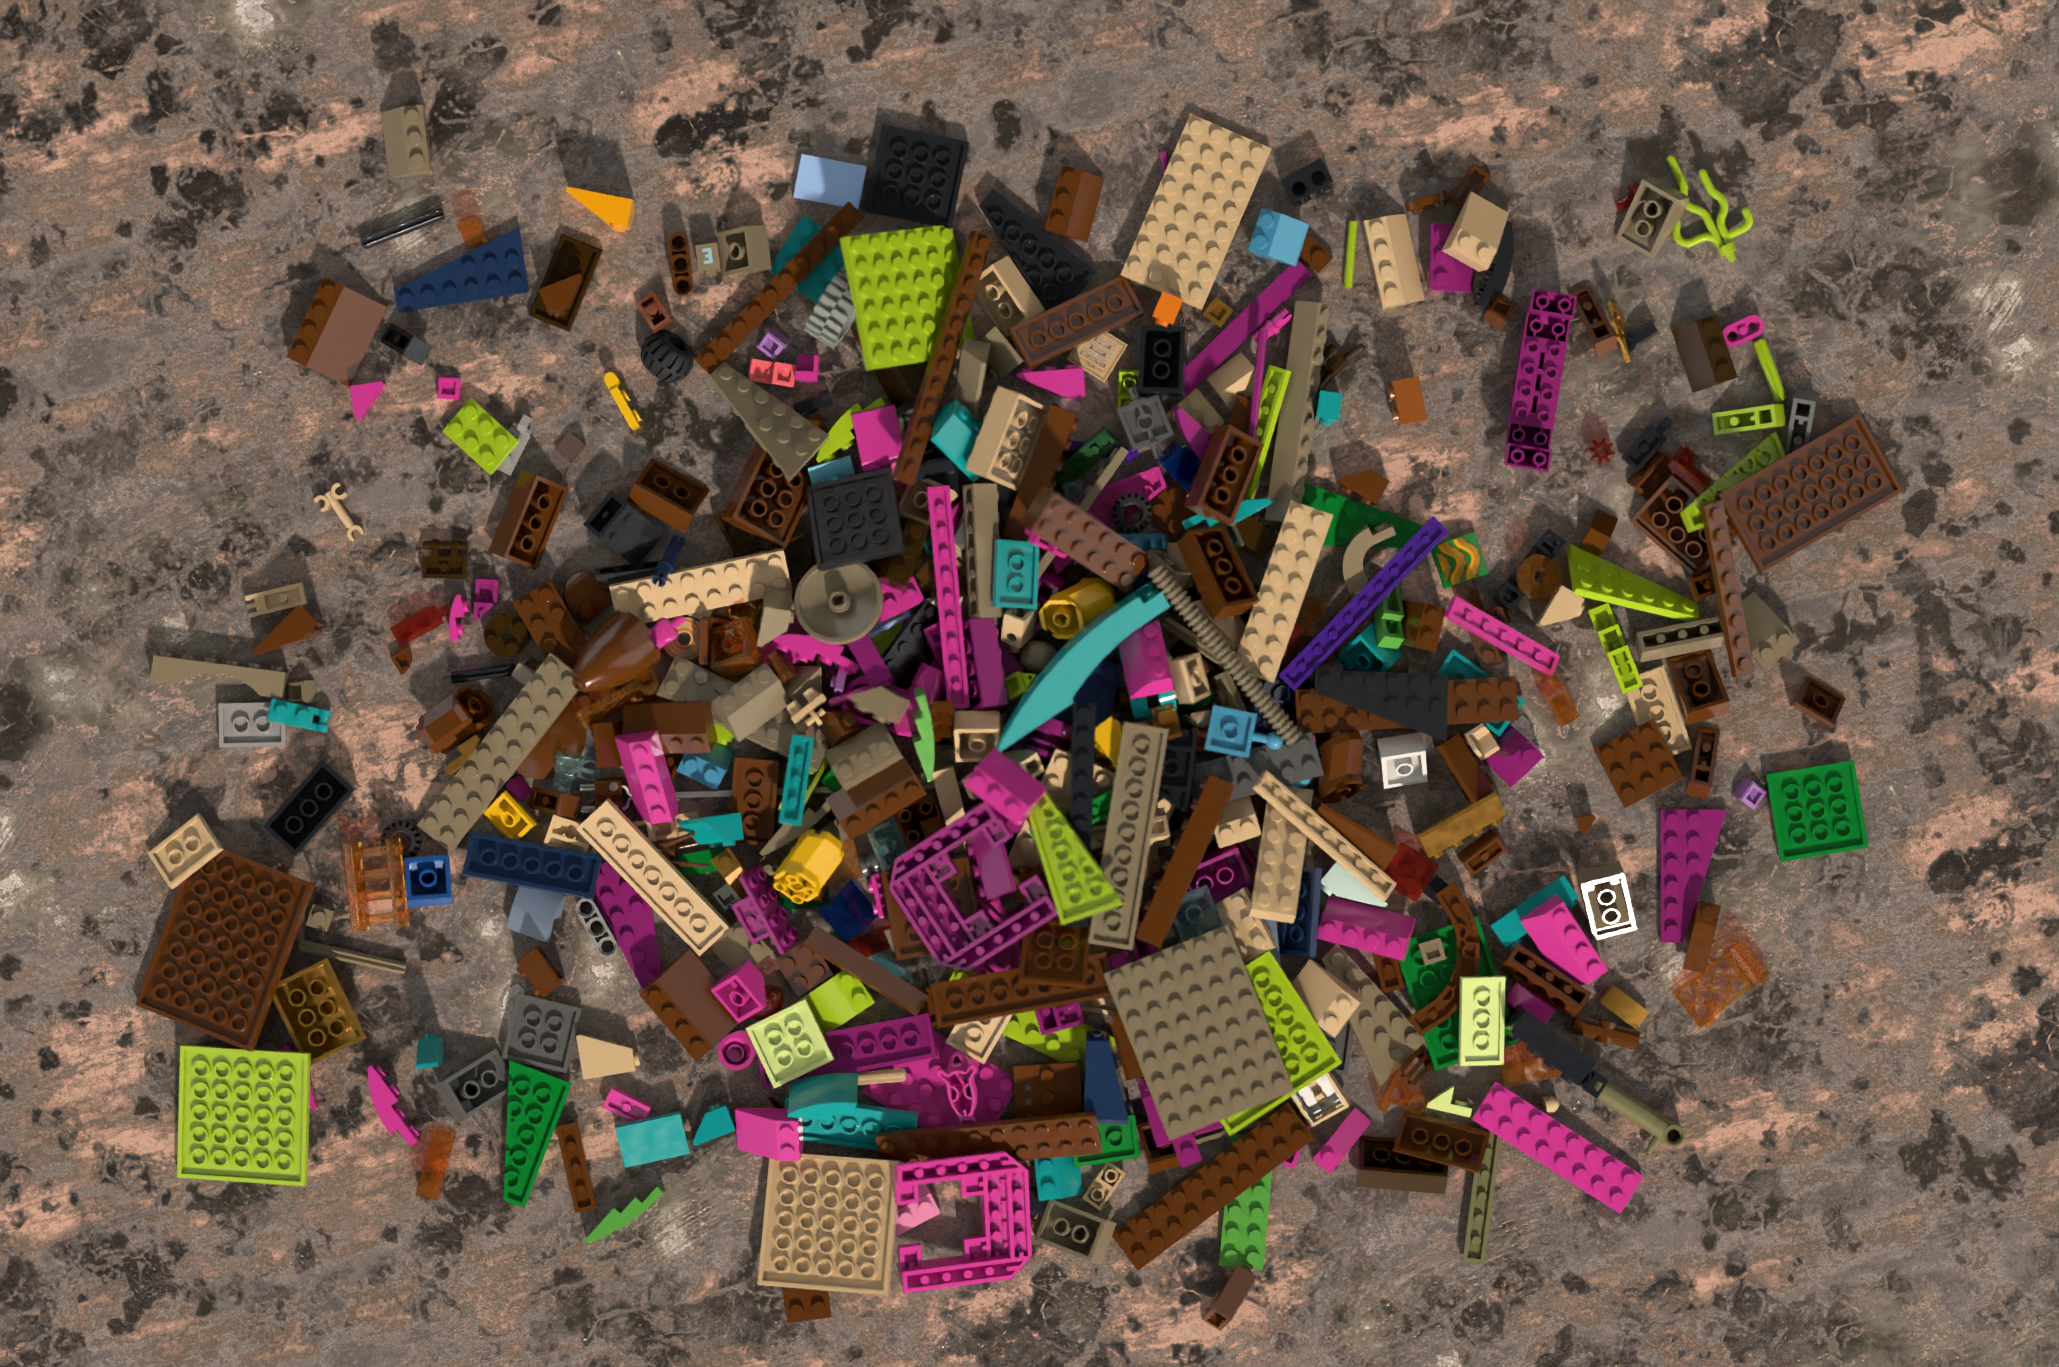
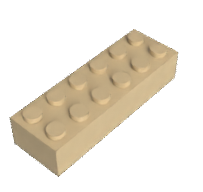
(1279, 864)

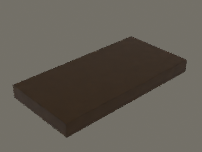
(568, 260)

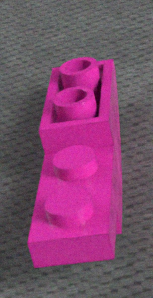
(809, 647)
(384, 1097)

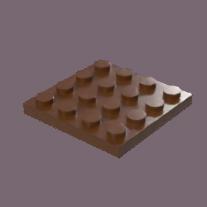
(904, 936)

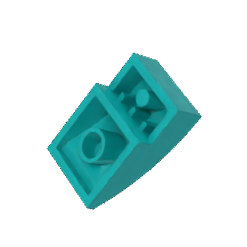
(823, 1096)

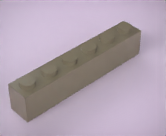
(981, 531)

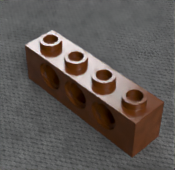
(1545, 981)

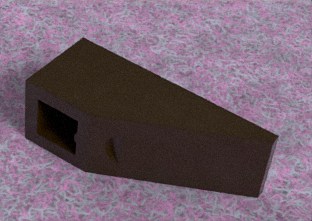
(1257, 536)

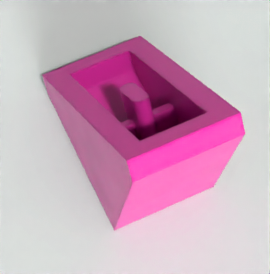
(364, 396)

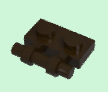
(444, 566)

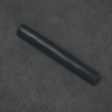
(402, 228)

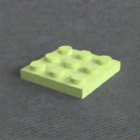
(790, 1043)

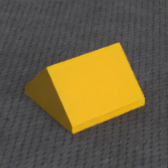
(510, 817)

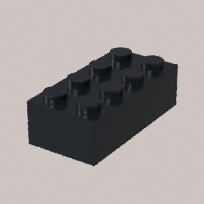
(310, 807)

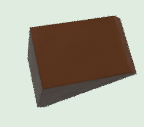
(1598, 533)

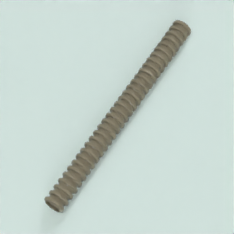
(1225, 654)

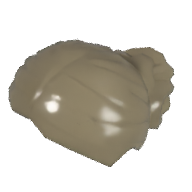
(1198, 718)
(772, 860)

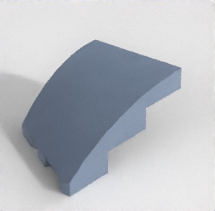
(535, 912)

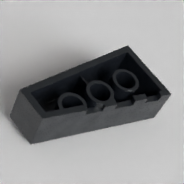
(1547, 1044)

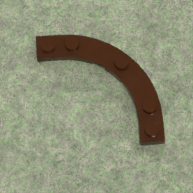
(1466, 961)

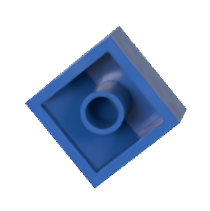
(428, 881)

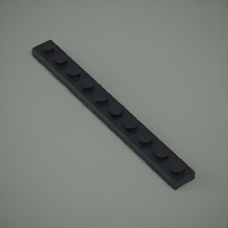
(1082, 778)

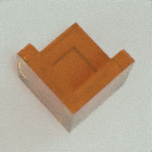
(472, 232)
(1166, 717)

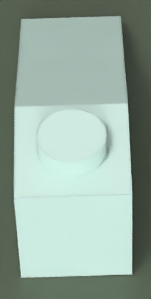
(1344, 885)

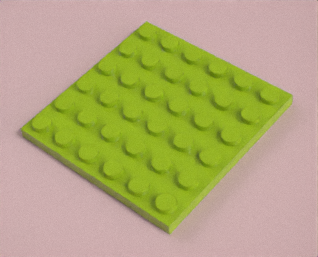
(901, 292)
(1296, 1034)
(243, 1115)

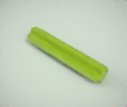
(1770, 370)

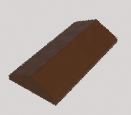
(1441, 1141)

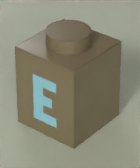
(708, 259)

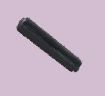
(482, 673)

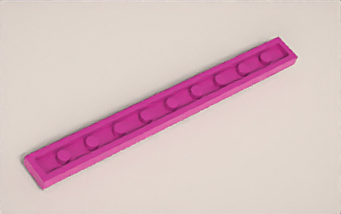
(948, 596)

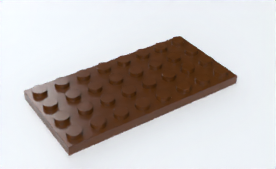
(1809, 493)

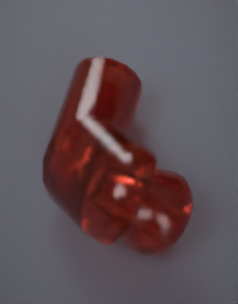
(1624, 203)

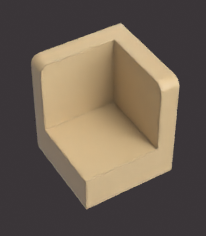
(1482, 741)

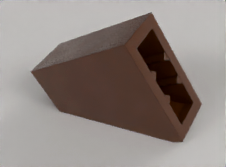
(1229, 1297)

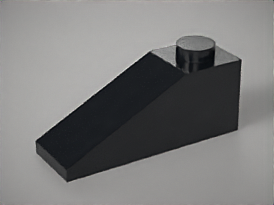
(625, 572)

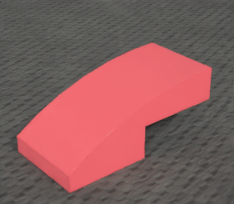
(772, 373)

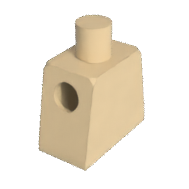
(1019, 627)

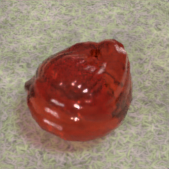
(774, 1002)

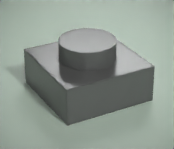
(725, 897)

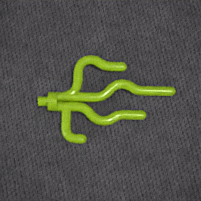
(1718, 235)

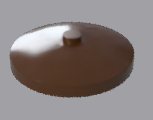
(564, 735)

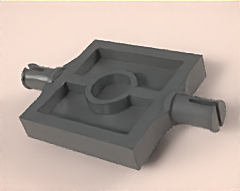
(1144, 422)

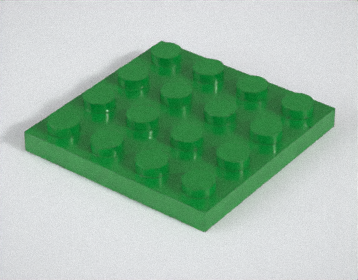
(1816, 811)

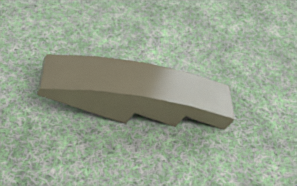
(789, 832)

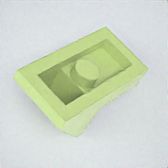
(1443, 1103)

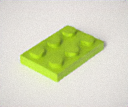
(481, 436)

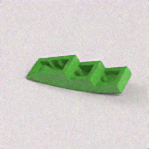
(925, 738)
(619, 1218)

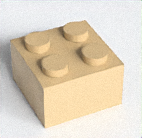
(975, 734)

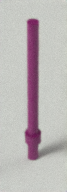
(1257, 384)

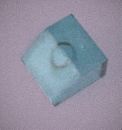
(886, 843)

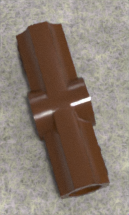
(1605, 1032)

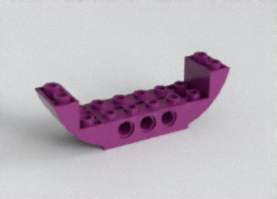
(1538, 380)

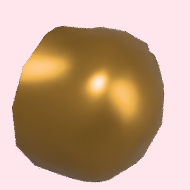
(750, 609)

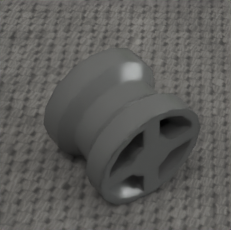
(869, 863)

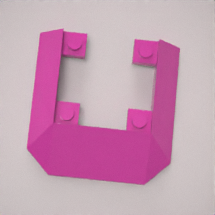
(1004, 1221)

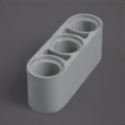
(597, 938)

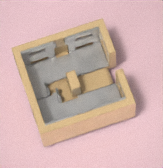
(1321, 1099)

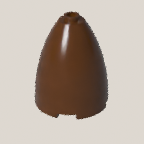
(615, 654)

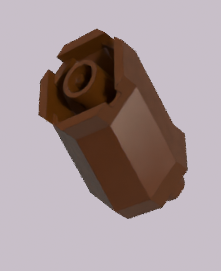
(455, 719)
(1341, 766)

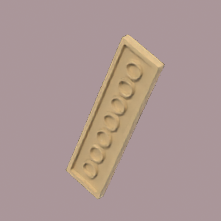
(703, 587)
(1283, 589)
(653, 877)

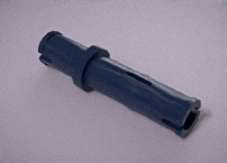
(667, 563)

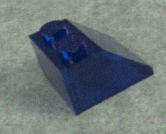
(847, 911)

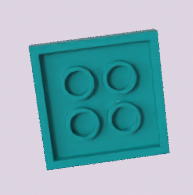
(818, 280)

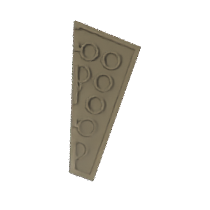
(775, 426)
(1376, 1023)

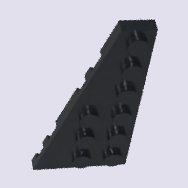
(1402, 698)

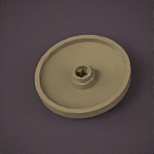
(839, 603)

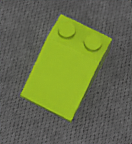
(838, 1000)

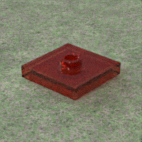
(1410, 871)

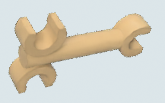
(331, 498)

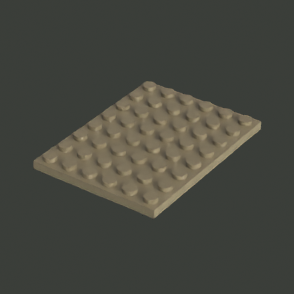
(1198, 1032)

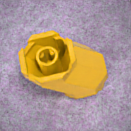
(1076, 607)
(808, 866)

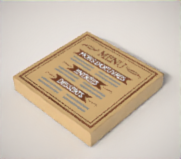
(1098, 355)

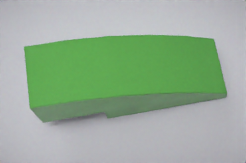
(1388, 620)

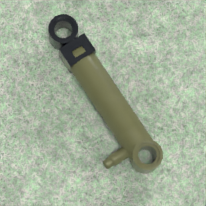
(1632, 1109)

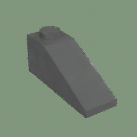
(1801, 419)

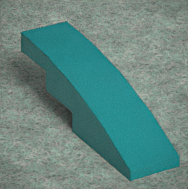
(1246, 509)

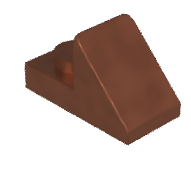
(654, 312)

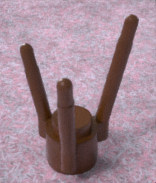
(669, 850)

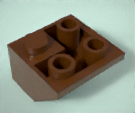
(918, 821)

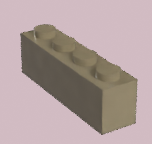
(1679, 639)

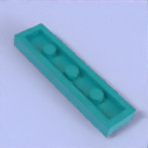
(796, 780)

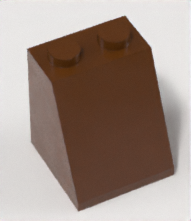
(1422, 625)

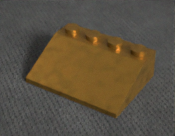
(317, 1012)

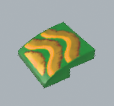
(1459, 560)

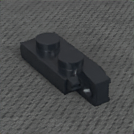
(1647, 444)

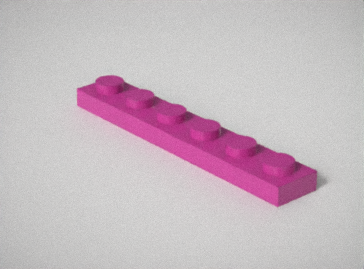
(1501, 636)

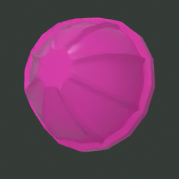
(736, 1050)

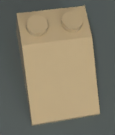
(1476, 233)
(1326, 997)

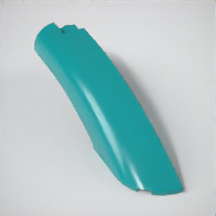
(1077, 659)

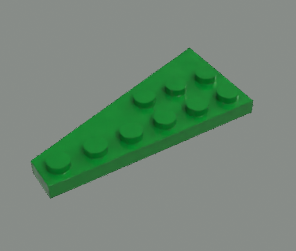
(1352, 515)

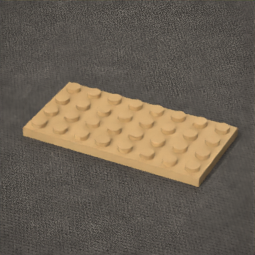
(1196, 211)

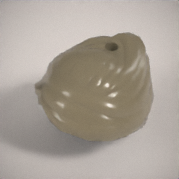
(1036, 656)

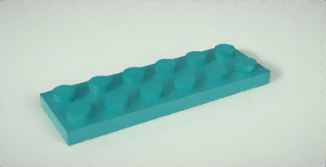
(860, 1129)

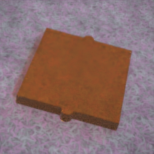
(849, 867)

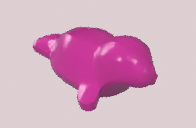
(961, 1086)

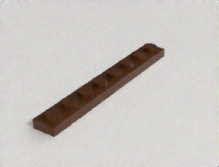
(1727, 588)

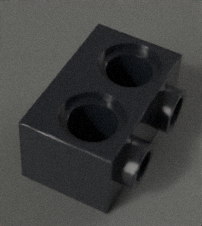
(1303, 177)

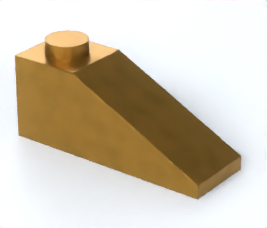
(731, 868)

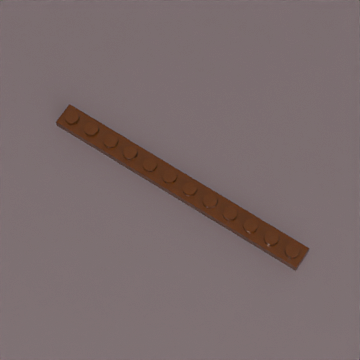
(942, 358)

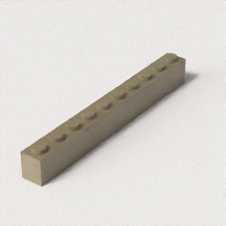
(1297, 408)

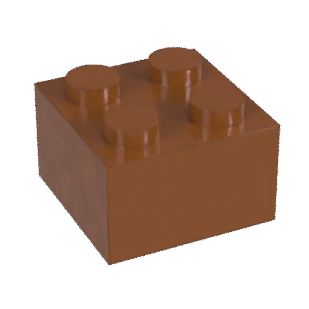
(1407, 401)

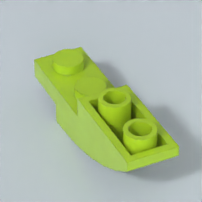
(840, 434)

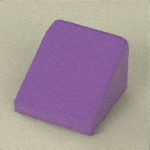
(773, 343)
(1749, 793)

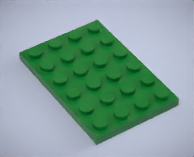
(1429, 980)

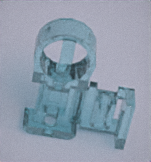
(567, 770)

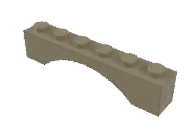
(174, 670)

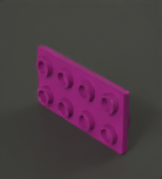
(762, 913)

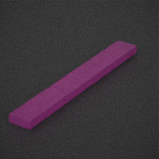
(1244, 325)

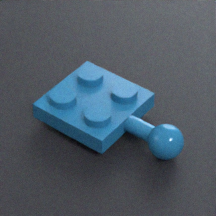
(1233, 731)

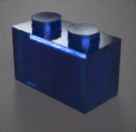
(1180, 464)

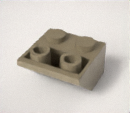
(883, 702)

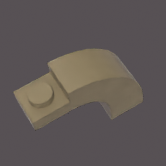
(1354, 552)

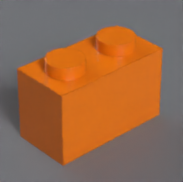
(1166, 310)

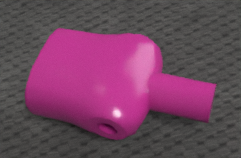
(665, 631)

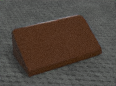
(1650, 475)
(1481, 852)

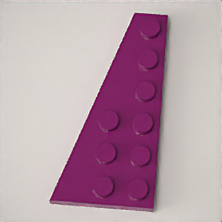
(1685, 854)
(630, 922)

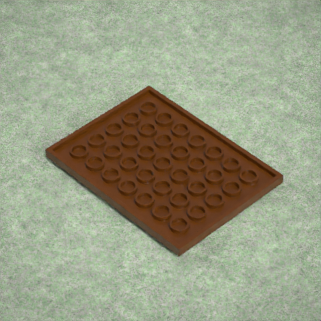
(225, 947)

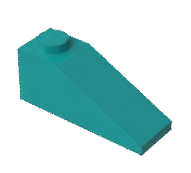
(430, 1051)

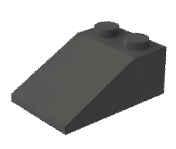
(474, 1086)

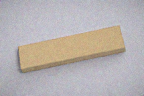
(949, 798)

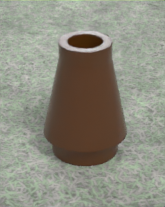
(781, 667)

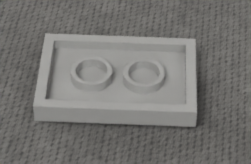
(247, 726)

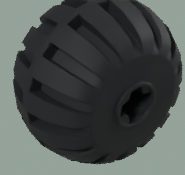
(667, 356)

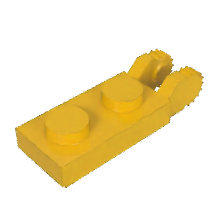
(621, 398)

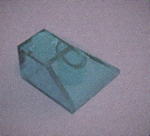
(1196, 914)

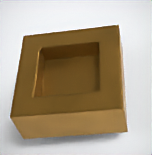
(1217, 312)

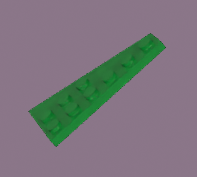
(532, 1115)

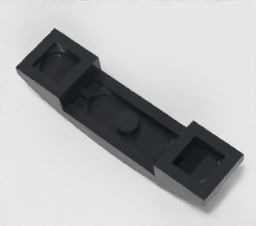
(1547, 545)

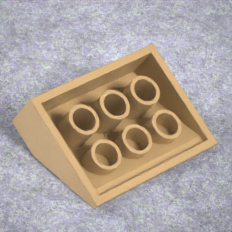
(1007, 438)

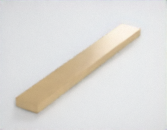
(1324, 835)

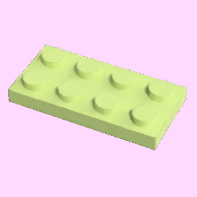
(1481, 1020)

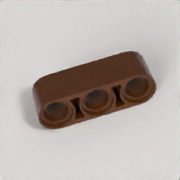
(681, 275)

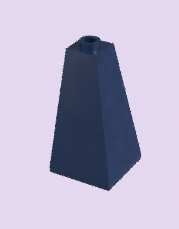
(1103, 1081)

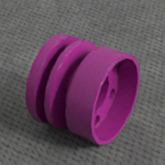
(1048, 737)

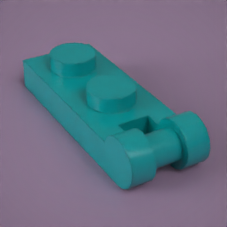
(297, 715)

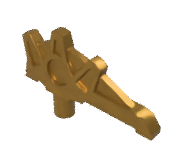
(1617, 321)

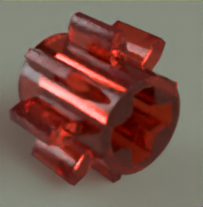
(1606, 447)

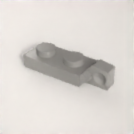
(523, 434)

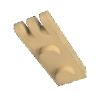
(277, 599)

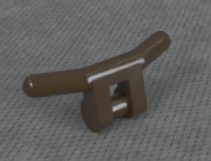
(1342, 362)

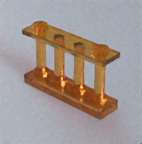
(356, 885)

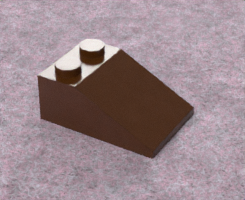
(294, 629)
(1698, 686)

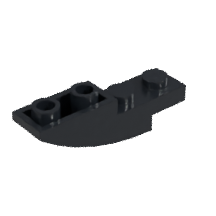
(1502, 262)

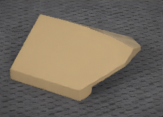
(563, 834)

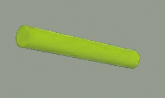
(1350, 254)

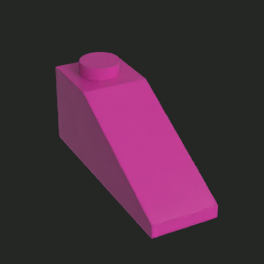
(1341, 1140)

